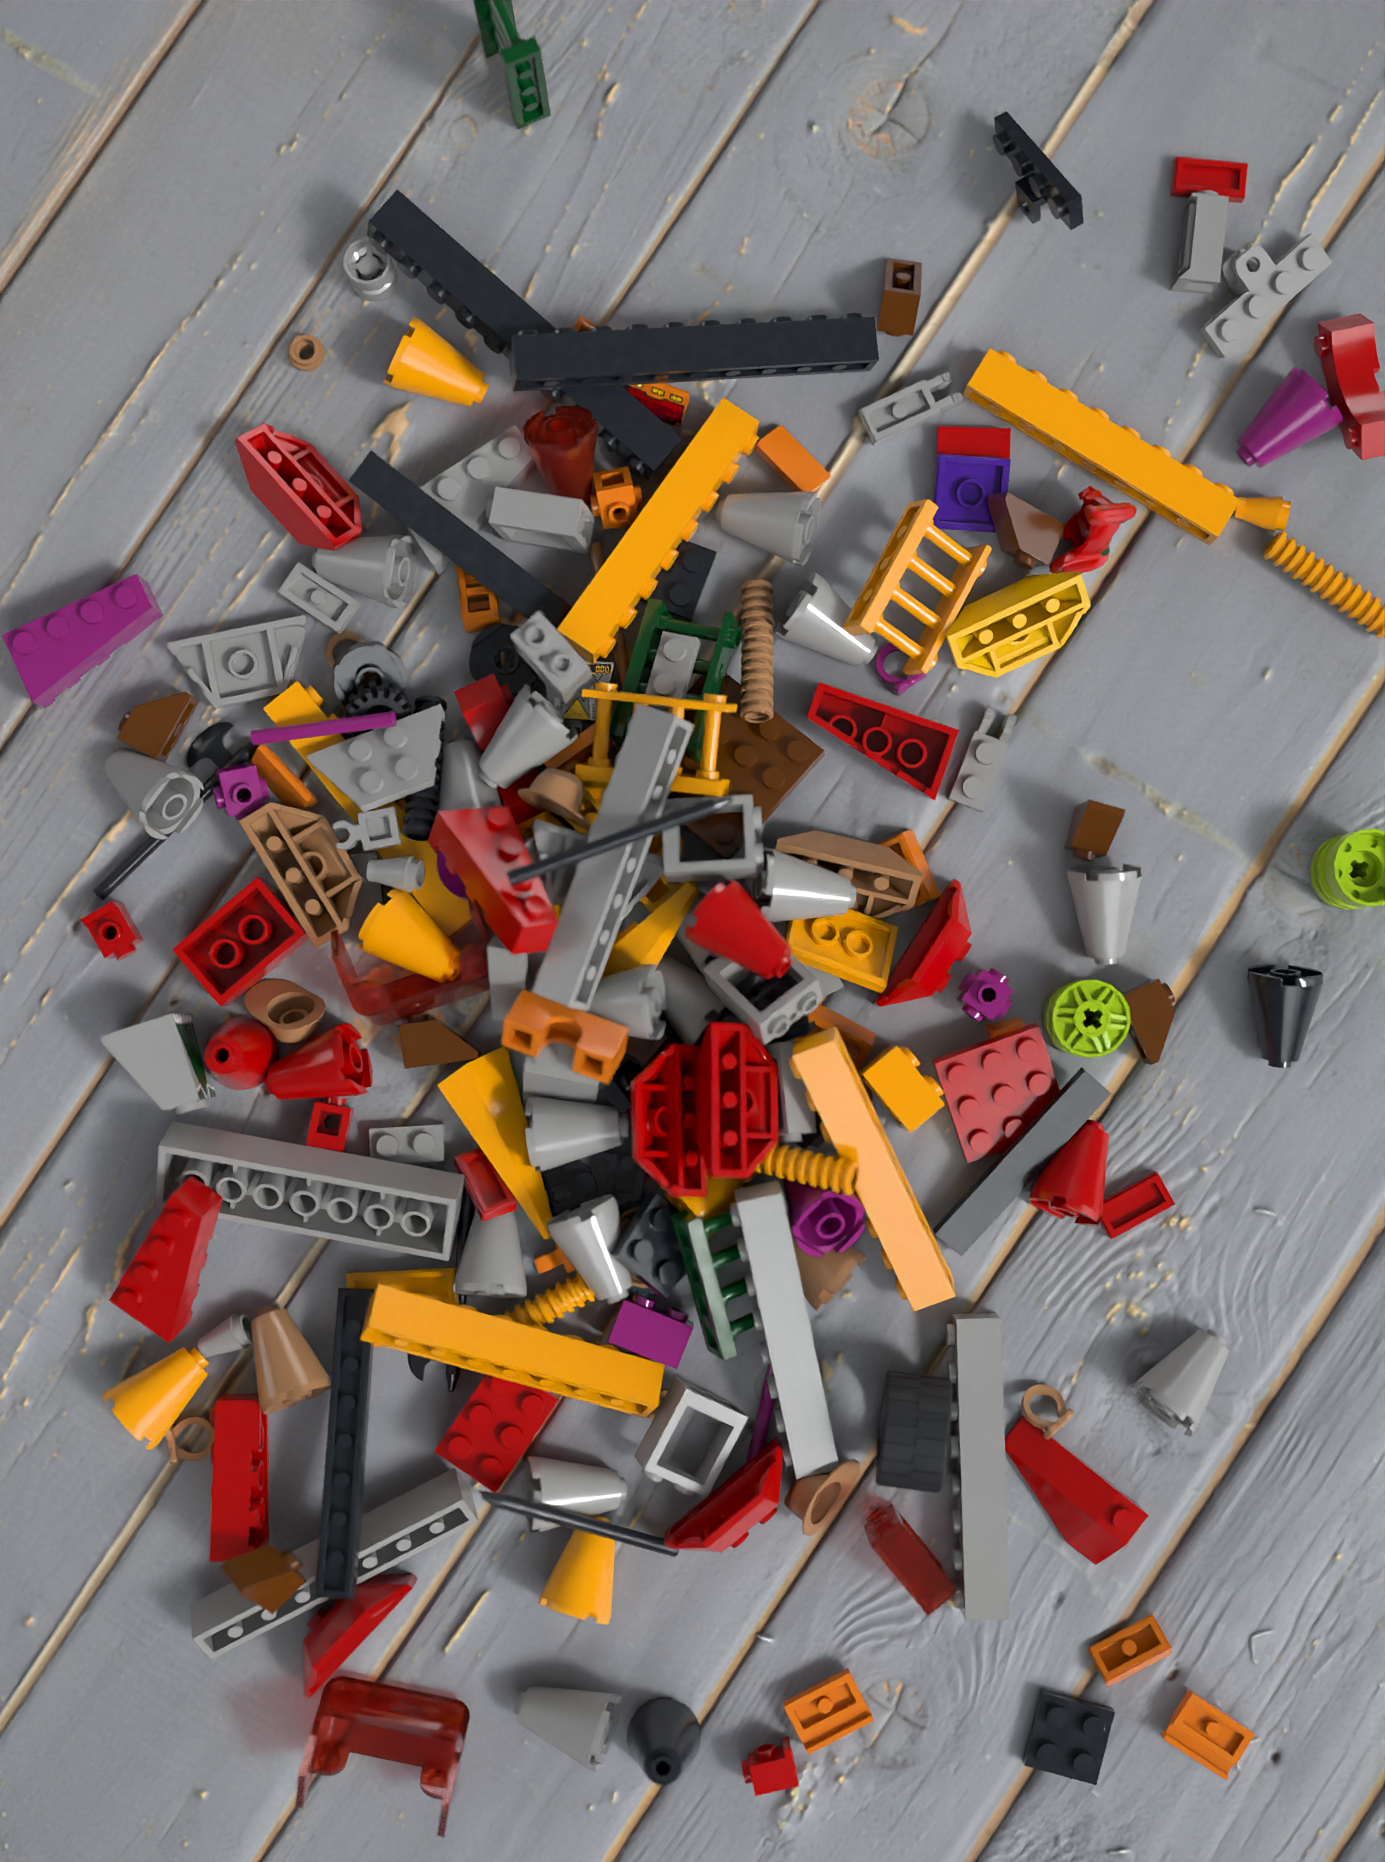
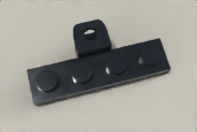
(1041, 178)

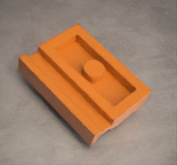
(576, 752)
(828, 1711)
(1207, 1734)

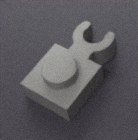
(375, 829)

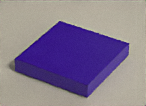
(963, 491)

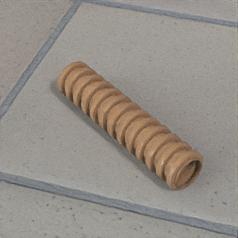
(757, 651)

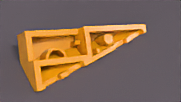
(650, 939)
(491, 1109)

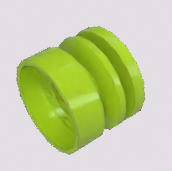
(1333, 864)
(1064, 1017)

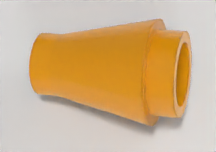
(1265, 512)

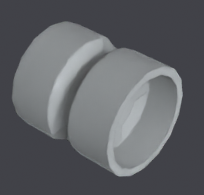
(369, 271)

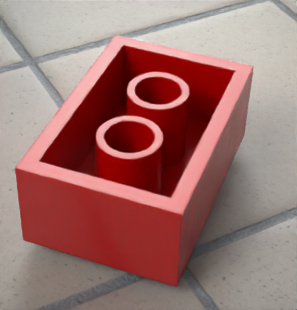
(241, 942)
(495, 1429)

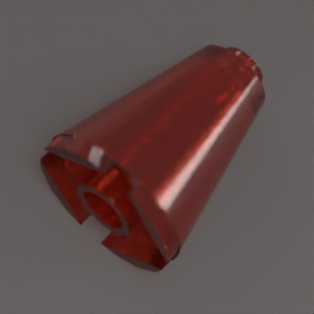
(564, 450)

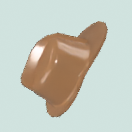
(557, 793)
(286, 1008)
(817, 1495)

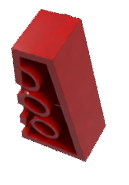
(894, 739)
(481, 849)
(168, 1265)
(239, 1477)

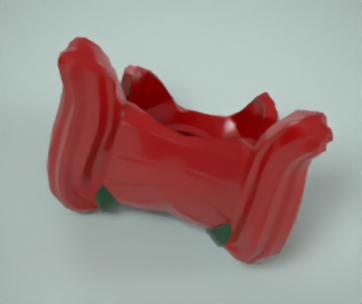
(1091, 532)

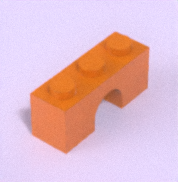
(541, 1021)

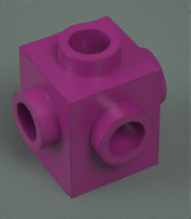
(230, 781)
(971, 998)

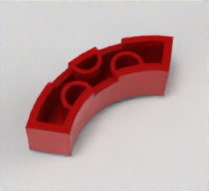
(1349, 368)
(484, 708)

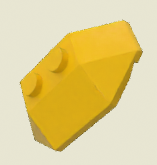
(1018, 623)

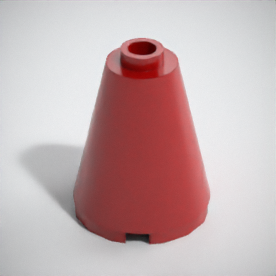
(739, 931)
(240, 1053)
(323, 1068)
(1075, 1177)

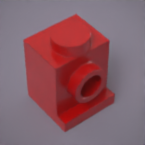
(127, 933)
(320, 1134)
(771, 1768)

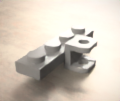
(1261, 289)

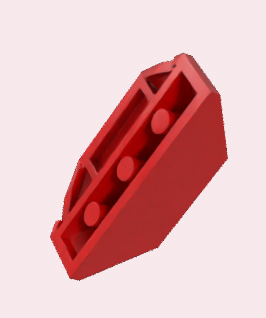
(299, 488)
(931, 952)
(735, 1101)
(666, 1122)
(733, 1506)
(347, 1624)

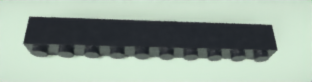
(497, 313)
(691, 352)

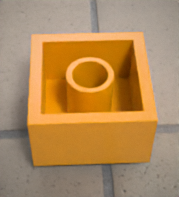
(901, 1087)

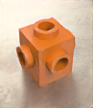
(616, 498)

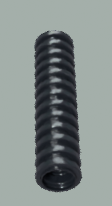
(421, 804)

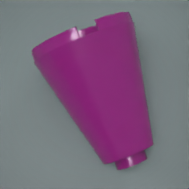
(1288, 420)
(822, 1217)

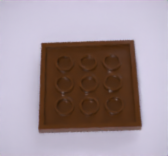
(758, 760)

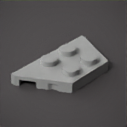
(244, 661)
(385, 760)
(556, 839)

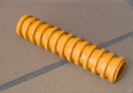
(1327, 582)
(811, 1168)
(553, 1303)

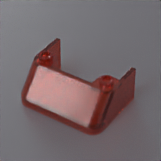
(415, 993)
(389, 1726)

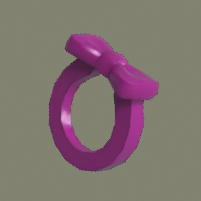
(900, 685)

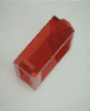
(909, 1558)

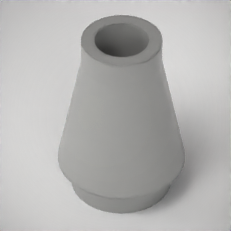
(400, 872)
(227, 1337)

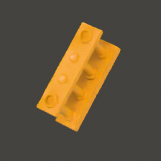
(885, 586)
(706, 778)

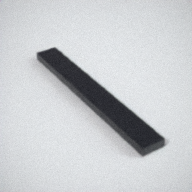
(457, 540)
(345, 1449)

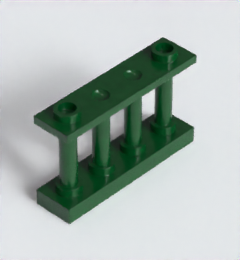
(519, 59)
(654, 622)
(701, 1272)

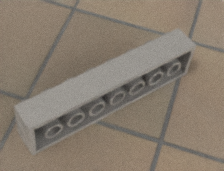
(315, 1190)

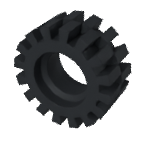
(374, 696)

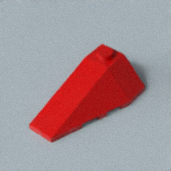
(1080, 1501)

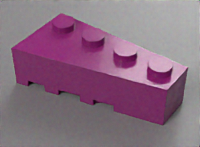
(74, 639)

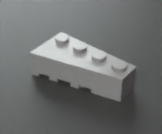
(472, 481)

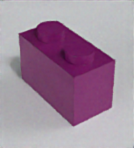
(651, 1330)

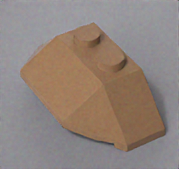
(307, 867)
(881, 877)

